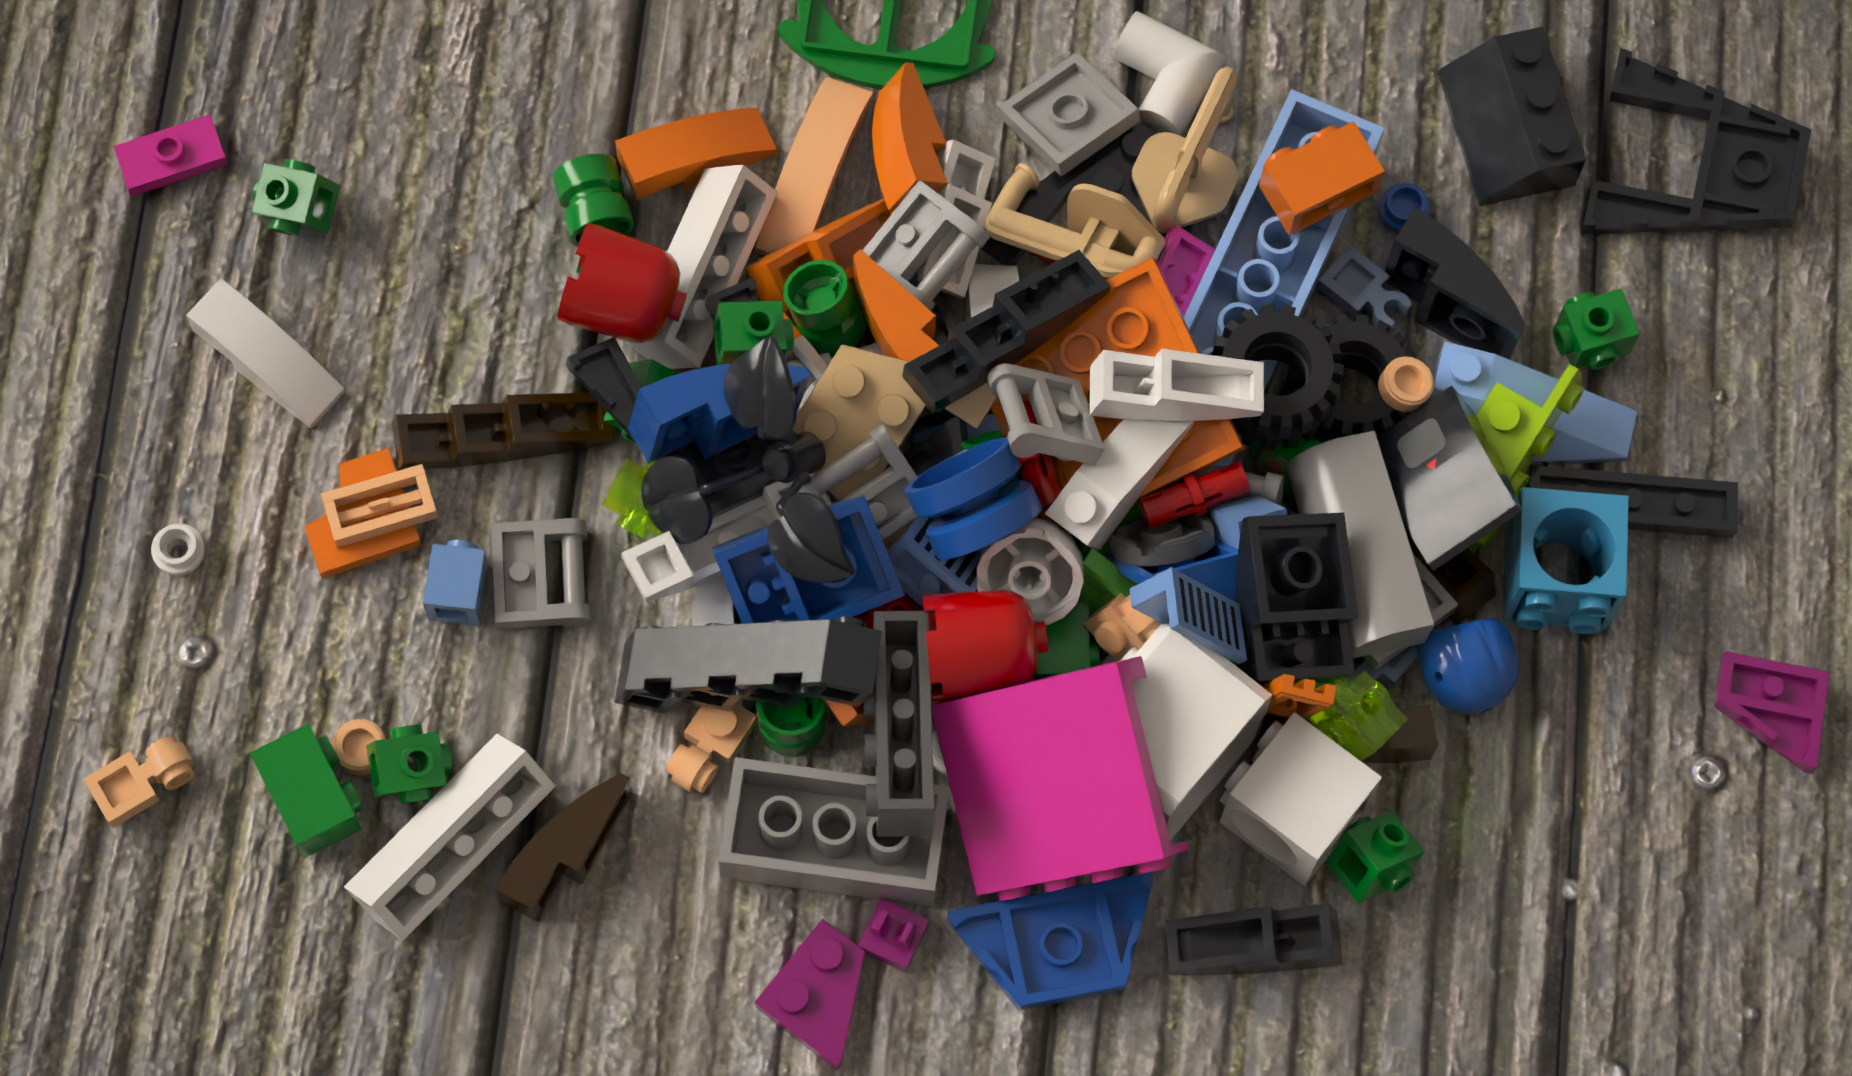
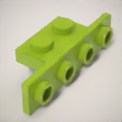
(1523, 429)

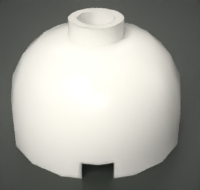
(1037, 564)

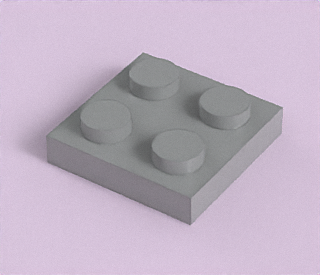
(1069, 113)

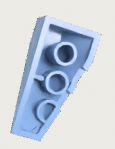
(1590, 434)

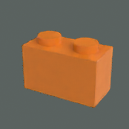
(1320, 177)

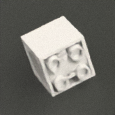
(1297, 797)

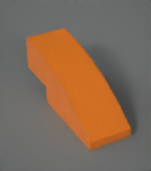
(906, 138)
(687, 146)
(832, 242)
(893, 314)

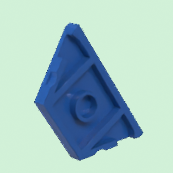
(1058, 941)

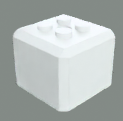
(1194, 717)

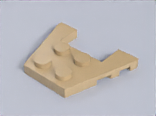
(859, 395)

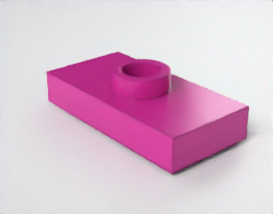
(170, 155)
(1184, 264)

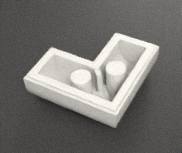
(1179, 65)

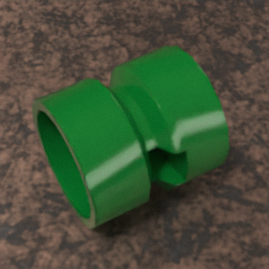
(591, 194)
(824, 306)
(792, 730)

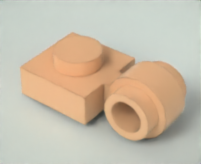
(1120, 627)
(714, 734)
(126, 787)

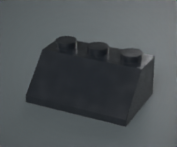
(1512, 118)

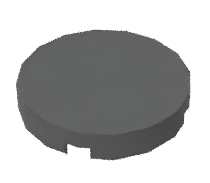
(1166, 544)

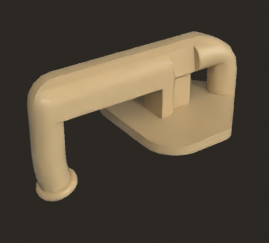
(1181, 176)
(1098, 224)

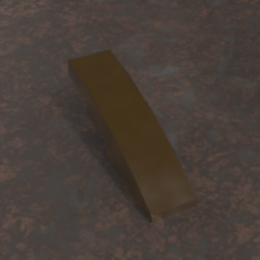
(501, 432)

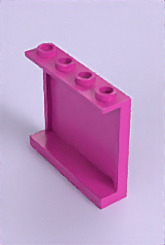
(1054, 781)

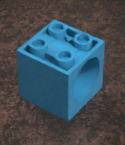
(1586, 522)

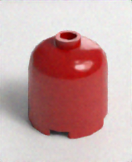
(622, 287)
(981, 642)

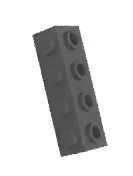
(902, 728)

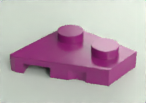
(1775, 704)
(817, 992)

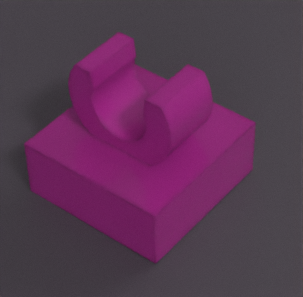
(893, 935)

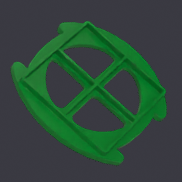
(872, 66)

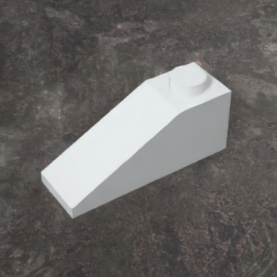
(1105, 492)

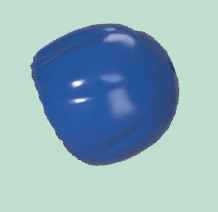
(1470, 665)

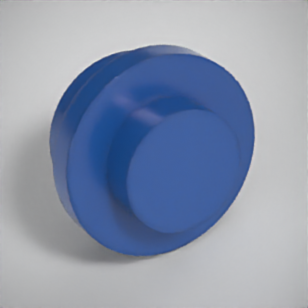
(1399, 203)

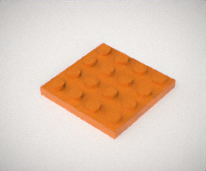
(1140, 320)

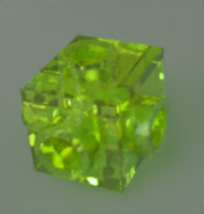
(623, 499)
(1360, 716)

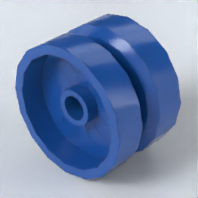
(973, 499)

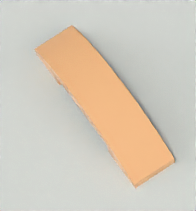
(813, 163)

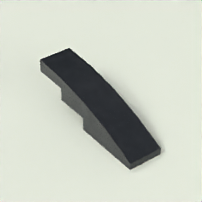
(1008, 331)

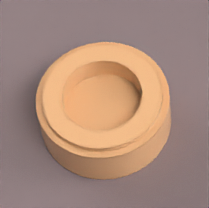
(1406, 384)
(351, 744)

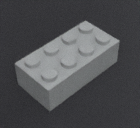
(814, 834)

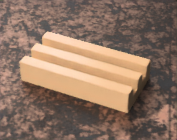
(386, 523)

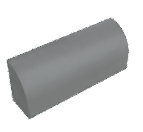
(1389, 594)

